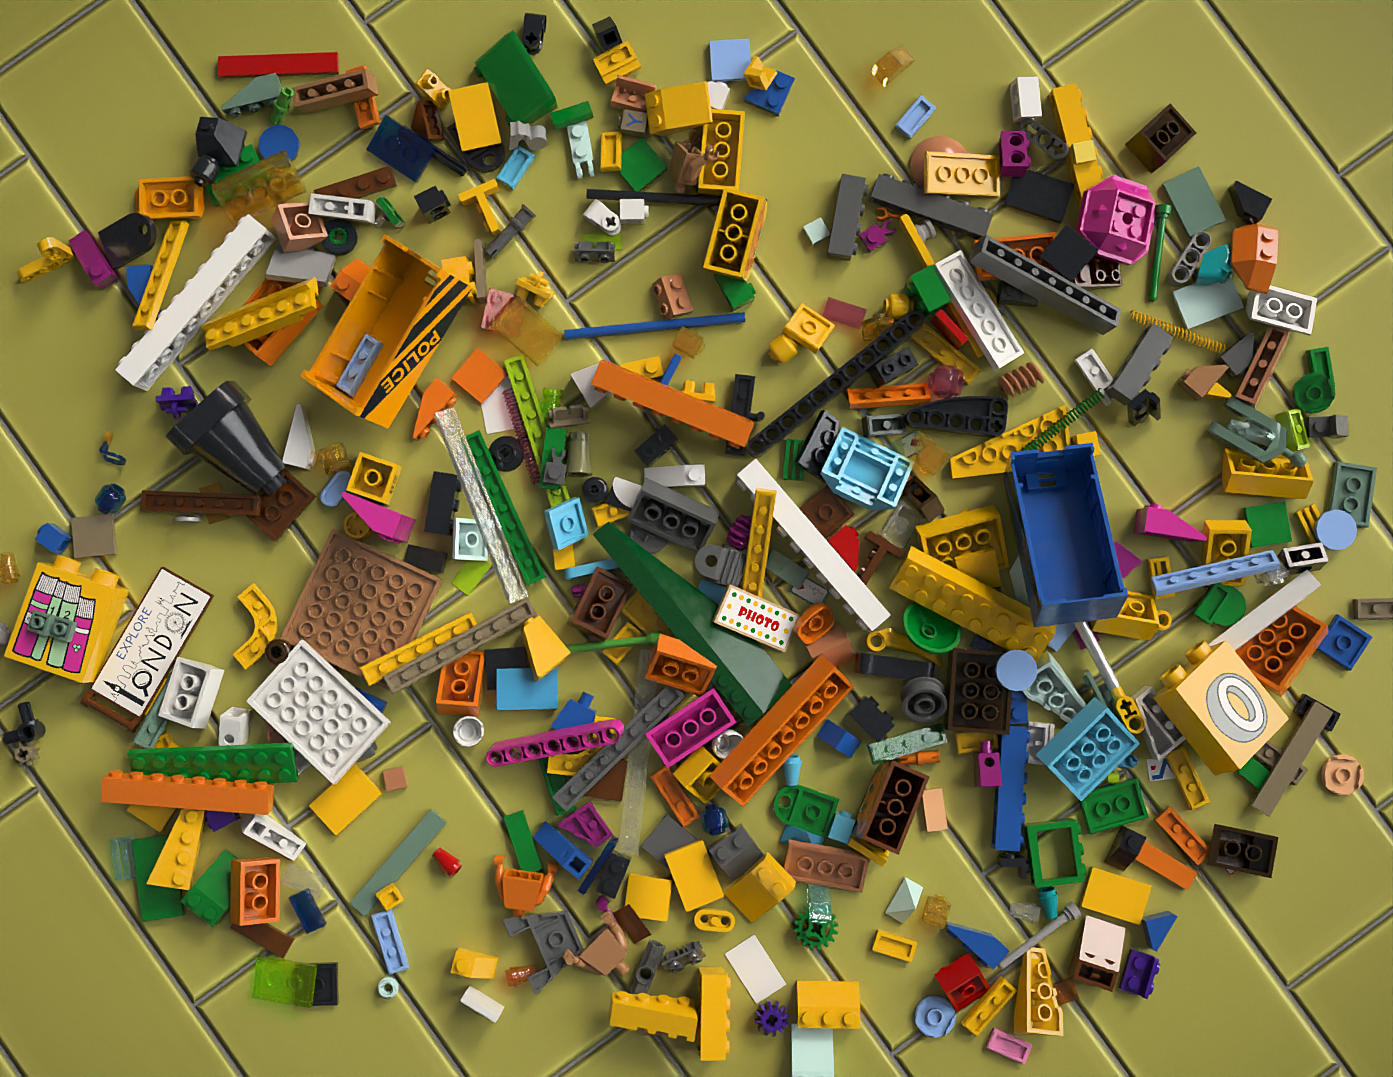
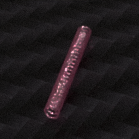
(520, 436)

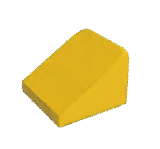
(1217, 392)

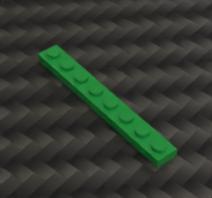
(505, 511)

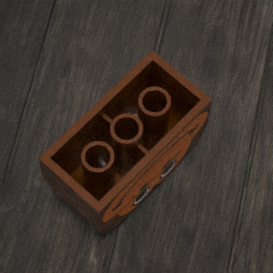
(889, 805)

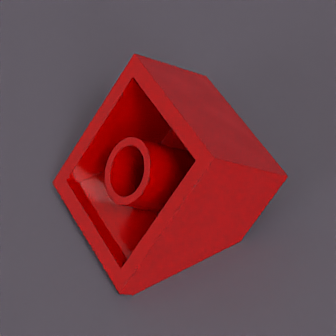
(962, 981)

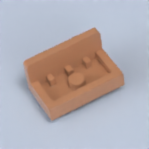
(630, 94)
(672, 296)

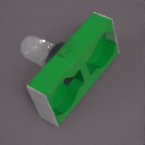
(388, 213)

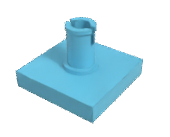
(566, 523)

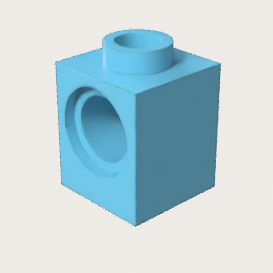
(841, 826)

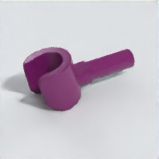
(602, 903)

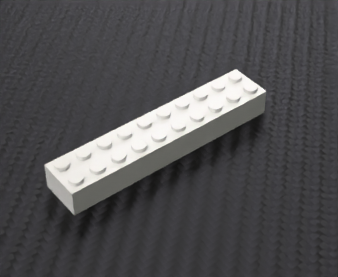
(196, 303)
(816, 550)

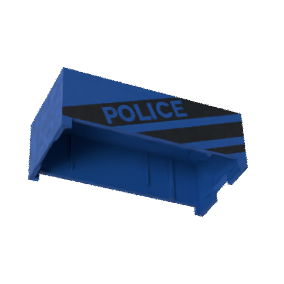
(1063, 536)

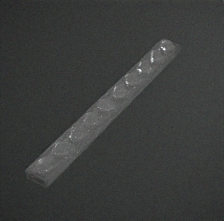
(480, 505)
(636, 768)

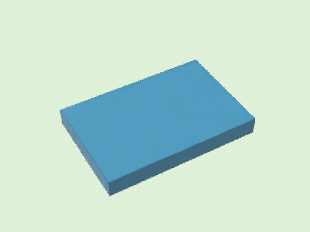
(519, 690)

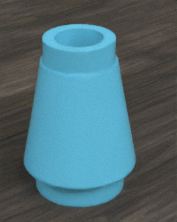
(792, 769)

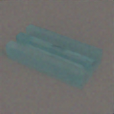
(116, 858)

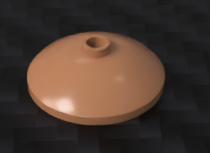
(932, 144)

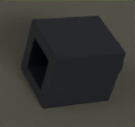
(607, 33)

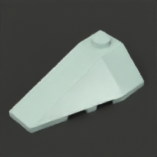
(1055, 689)

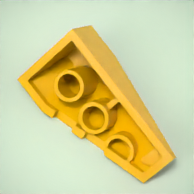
(1036, 1004)

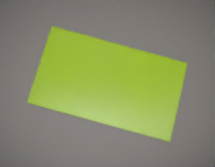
(601, 236)
(470, 575)

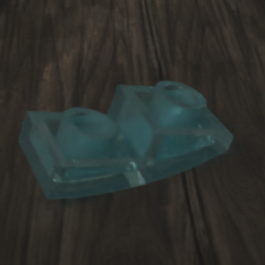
(820, 903)

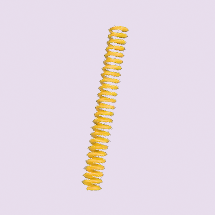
(1183, 331)

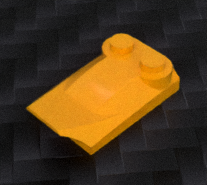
(169, 198)

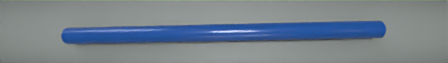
(654, 326)

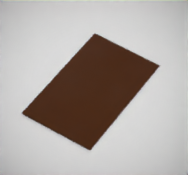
(631, 923)

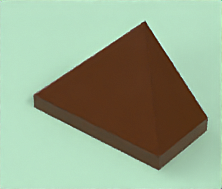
(427, 121)

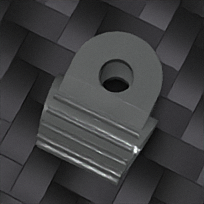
(728, 567)

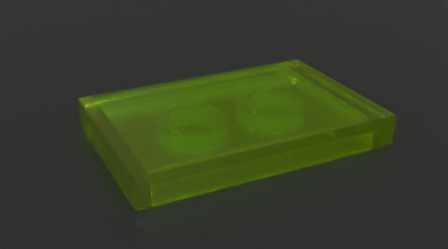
(284, 981)

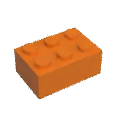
(255, 891)

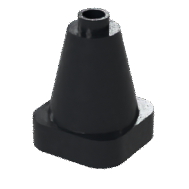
(230, 440)

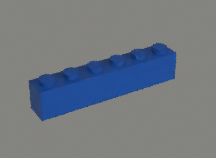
(1010, 796)

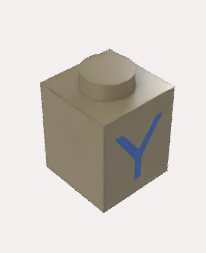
(633, 123)

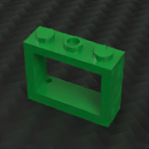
(1033, 852)

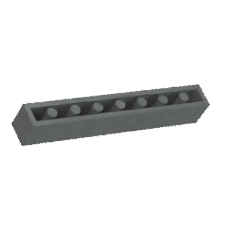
(1044, 285)

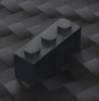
(442, 503)

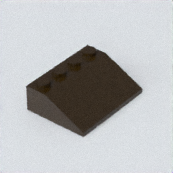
(974, 693)

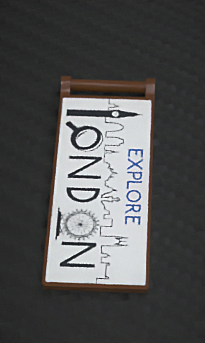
(148, 647)

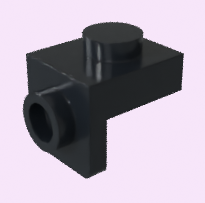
(1010, 860)

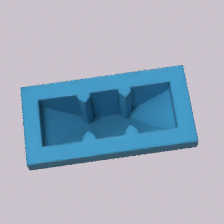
(794, 833)

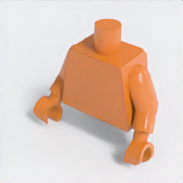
(521, 888)

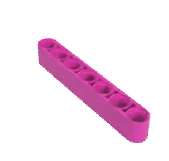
(561, 736)

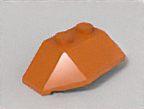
(1254, 255)

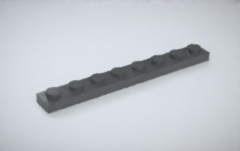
(611, 754)

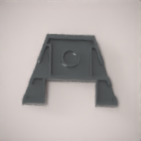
(553, 935)

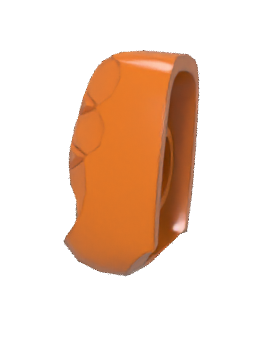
(814, 623)

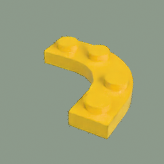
(265, 626)
(571, 763)

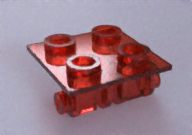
(496, 304)

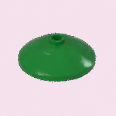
(930, 630)

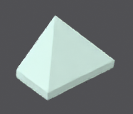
(904, 900)

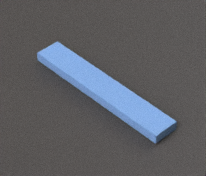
(1215, 573)

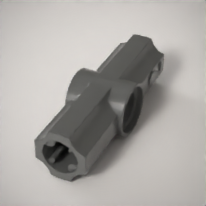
(650, 961)

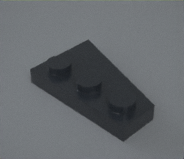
(818, 444)

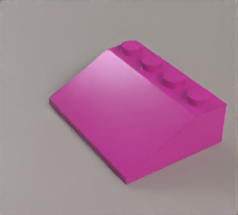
(388, 523)

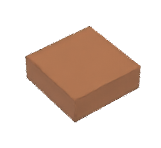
(395, 778)

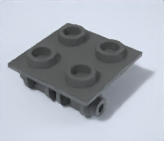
(675, 963)

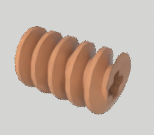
(1019, 379)

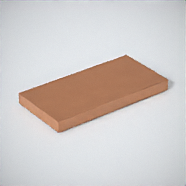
(826, 865)

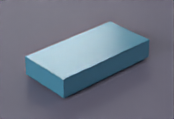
(515, 167)

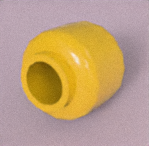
(897, 306)
(783, 348)

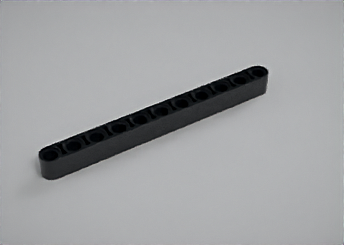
(840, 375)

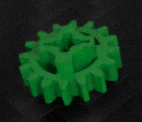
(807, 932)

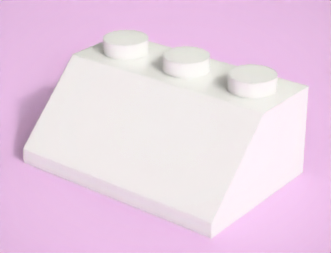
(1282, 309)
(191, 693)

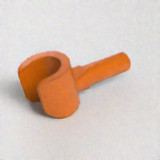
(887, 214)

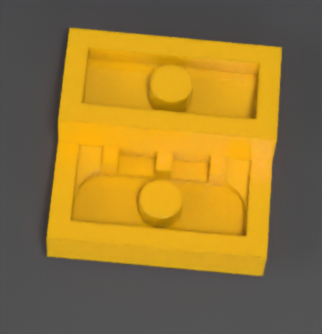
(649, 896)

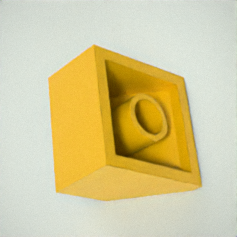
(695, 774)

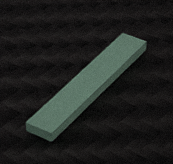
(398, 861)

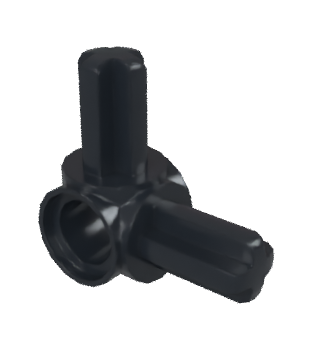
(23, 731)

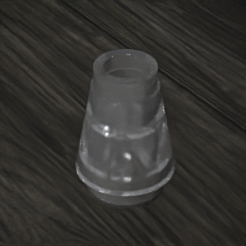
(1025, 911)

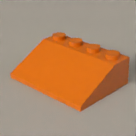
(273, 345)
(1283, 649)

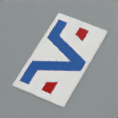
(1159, 770)

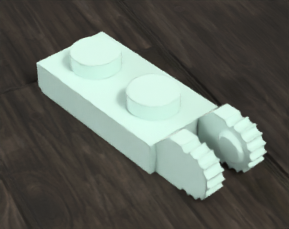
(581, 147)

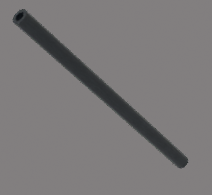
(654, 197)

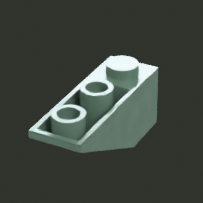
(256, 95)

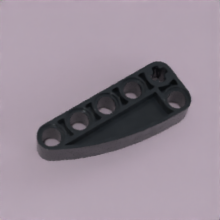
(965, 410)

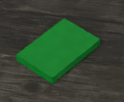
(1113, 806)

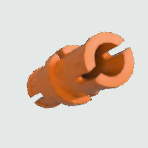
(920, 757)

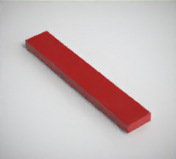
(278, 63)

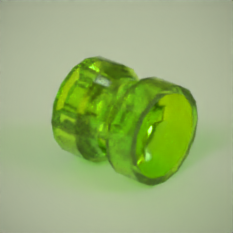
(551, 398)

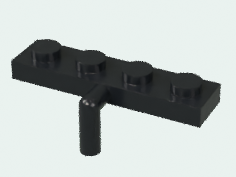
(741, 405)

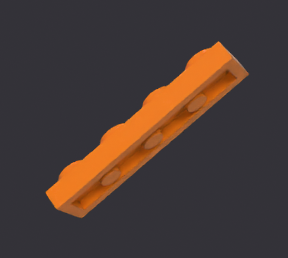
(888, 396)

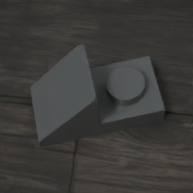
(1327, 426)

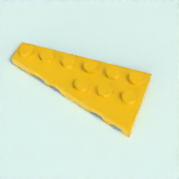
(993, 454)

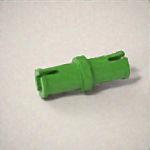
(281, 105)

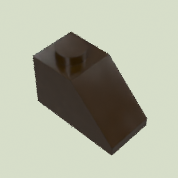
(923, 499)

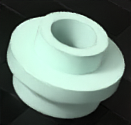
(388, 993)

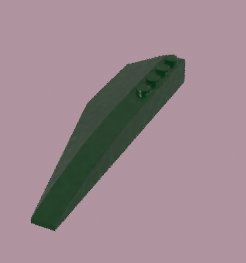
(743, 669)

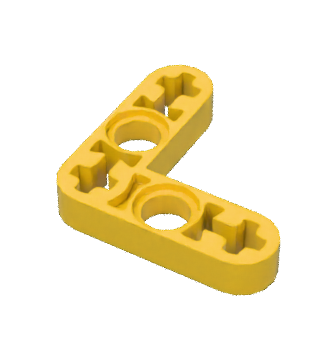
(54, 256)

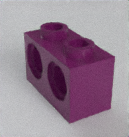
(1010, 154)

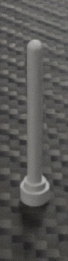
(1069, 913)

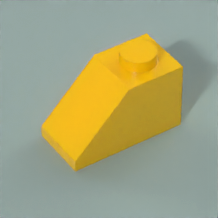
(474, 964)

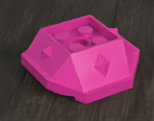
(1102, 221)

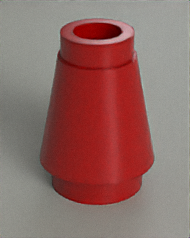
(448, 863)

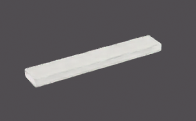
(1269, 611)

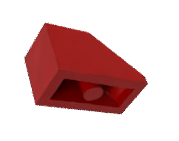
(846, 545)

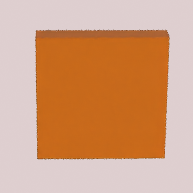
(479, 376)

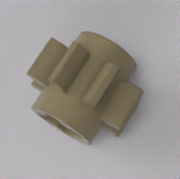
(20, 753)

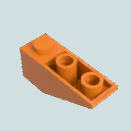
(434, 399)

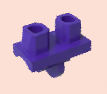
(177, 404)

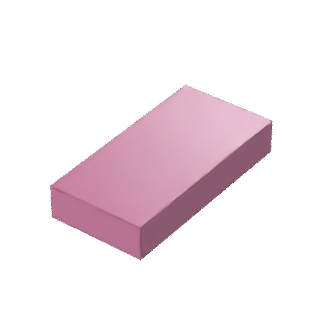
(1009, 1045)

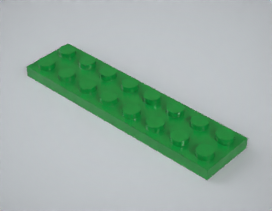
(232, 762)

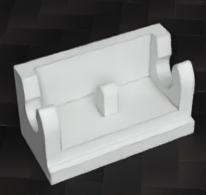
(1025, 98)
(1040, 735)

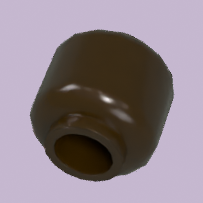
(272, 651)

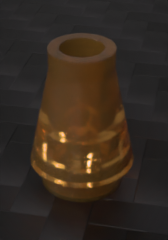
(518, 974)

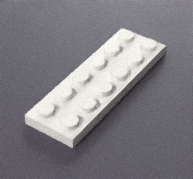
(977, 310)

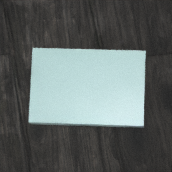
(1205, 303)

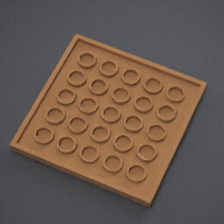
(360, 604)

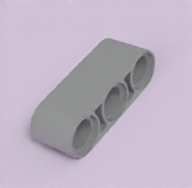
(1195, 252)

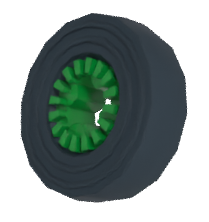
(348, 241)

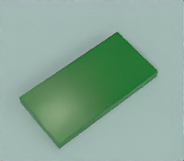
(154, 900)

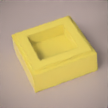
(1083, 152)

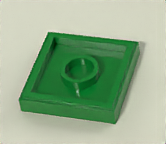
(641, 165)
(1268, 524)

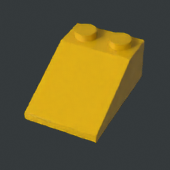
(678, 108)
(1224, 542)
(760, 888)

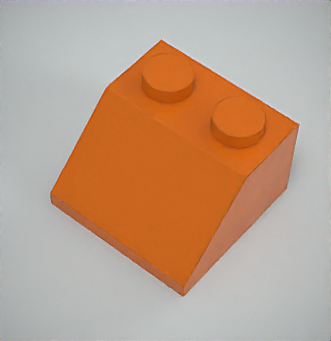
(350, 279)

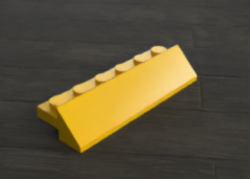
(261, 316)

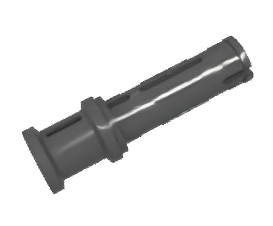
(516, 224)

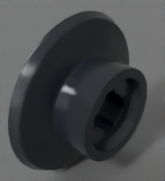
(515, 457)

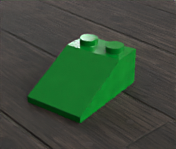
(211, 892)

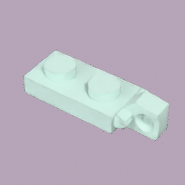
(1250, 432)

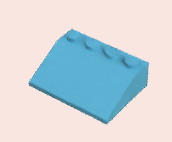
(1088, 749)

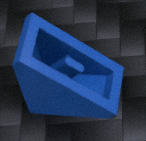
(839, 738)
(1157, 927)

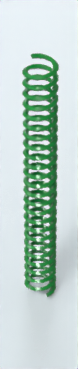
(1079, 412)

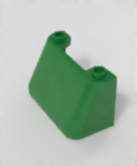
(516, 80)

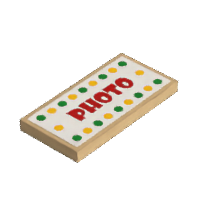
(756, 618)

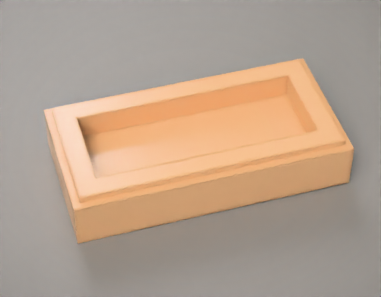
(934, 810)

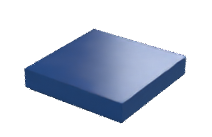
(1344, 642)

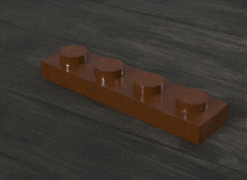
(361, 185)

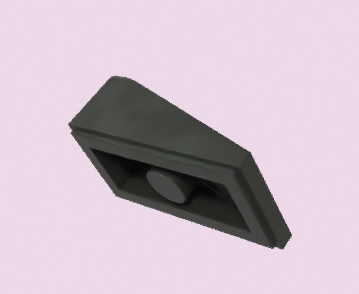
(883, 425)
(426, 558)

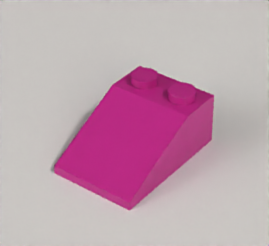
(1163, 523)

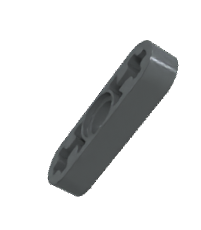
(1052, 152)

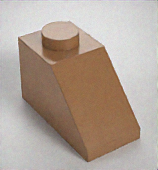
(1201, 379)

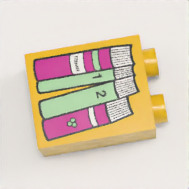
(66, 593)

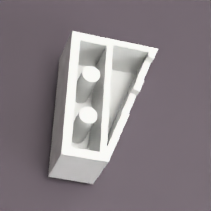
(1159, 730)

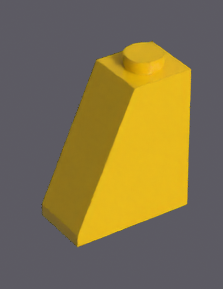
(542, 647)

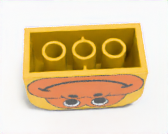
(736, 234)

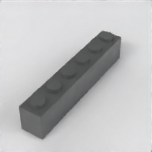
(937, 208)

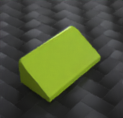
(1295, 429)

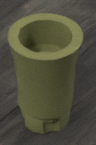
(578, 455)

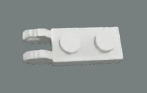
(1095, 373)

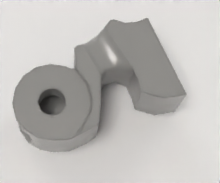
(533, 136)

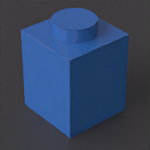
(53, 538)

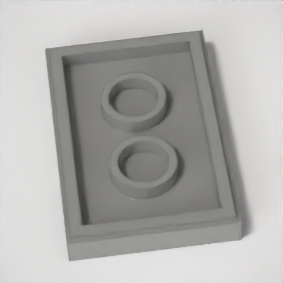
(301, 266)

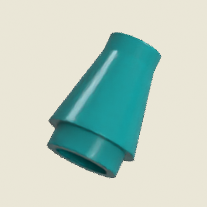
(1048, 900)

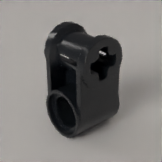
(534, 30)

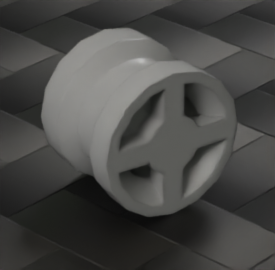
(926, 230)

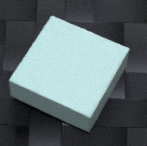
(816, 231)

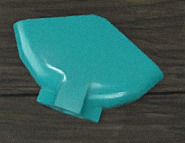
(1215, 266)

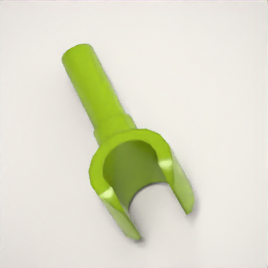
(1113, 777)

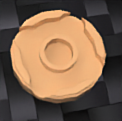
(1342, 774)

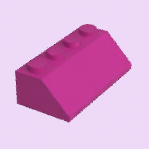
(690, 727)

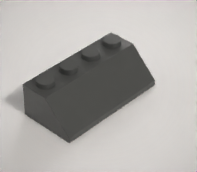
(673, 515)

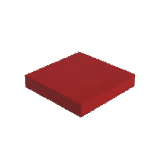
(949, 329)

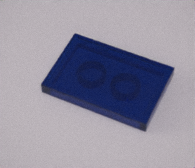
(401, 148)

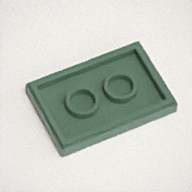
(1193, 202)
(1353, 491)

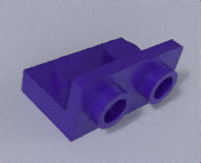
(1139, 973)

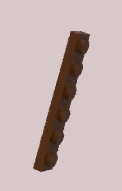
(200, 503)

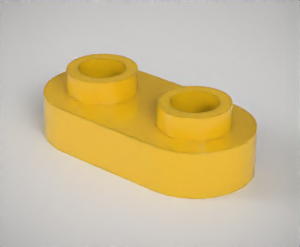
(714, 920)

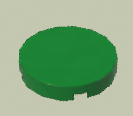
(1313, 392)
(1233, 609)

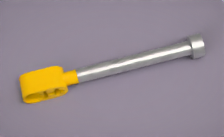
(1110, 679)

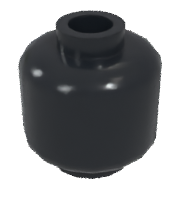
(204, 171)
(600, 496)

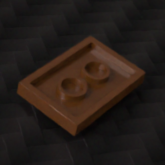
(283, 507)

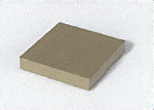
(93, 536)

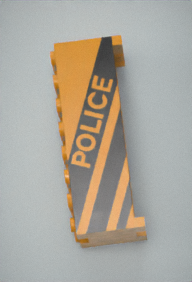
(403, 315)

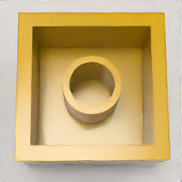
(374, 478)

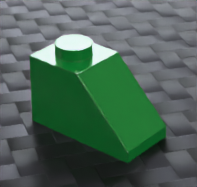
(736, 291)

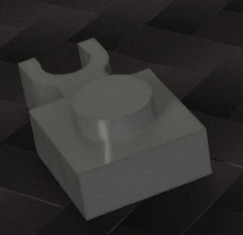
(555, 471)

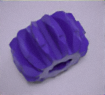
(779, 1018)

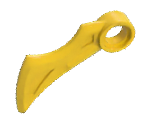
(893, 640)

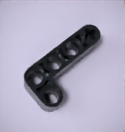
(892, 667)

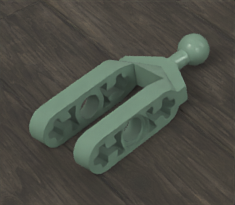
(1275, 449)

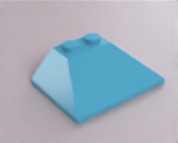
(866, 471)

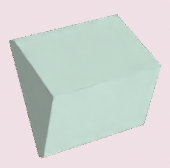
(468, 541)

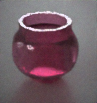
(946, 381)

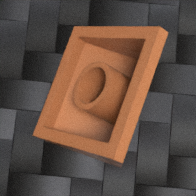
(833, 646)

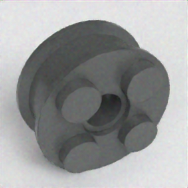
(923, 699)

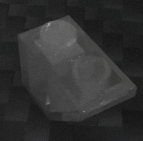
(1273, 577)

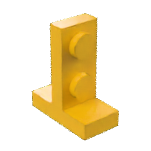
(479, 194)

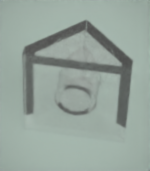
(900, 525)

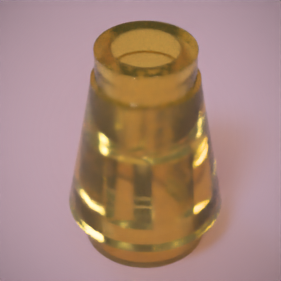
(8, 569)

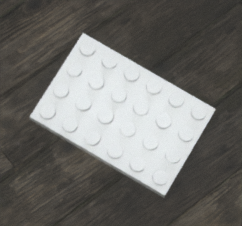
(318, 712)

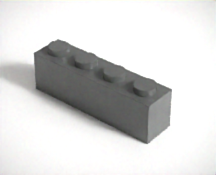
(846, 217)
(1139, 364)

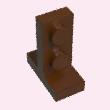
(877, 554)

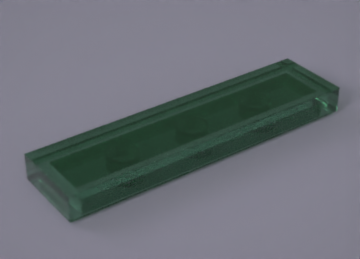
(907, 743)

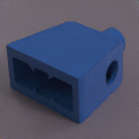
(576, 713)

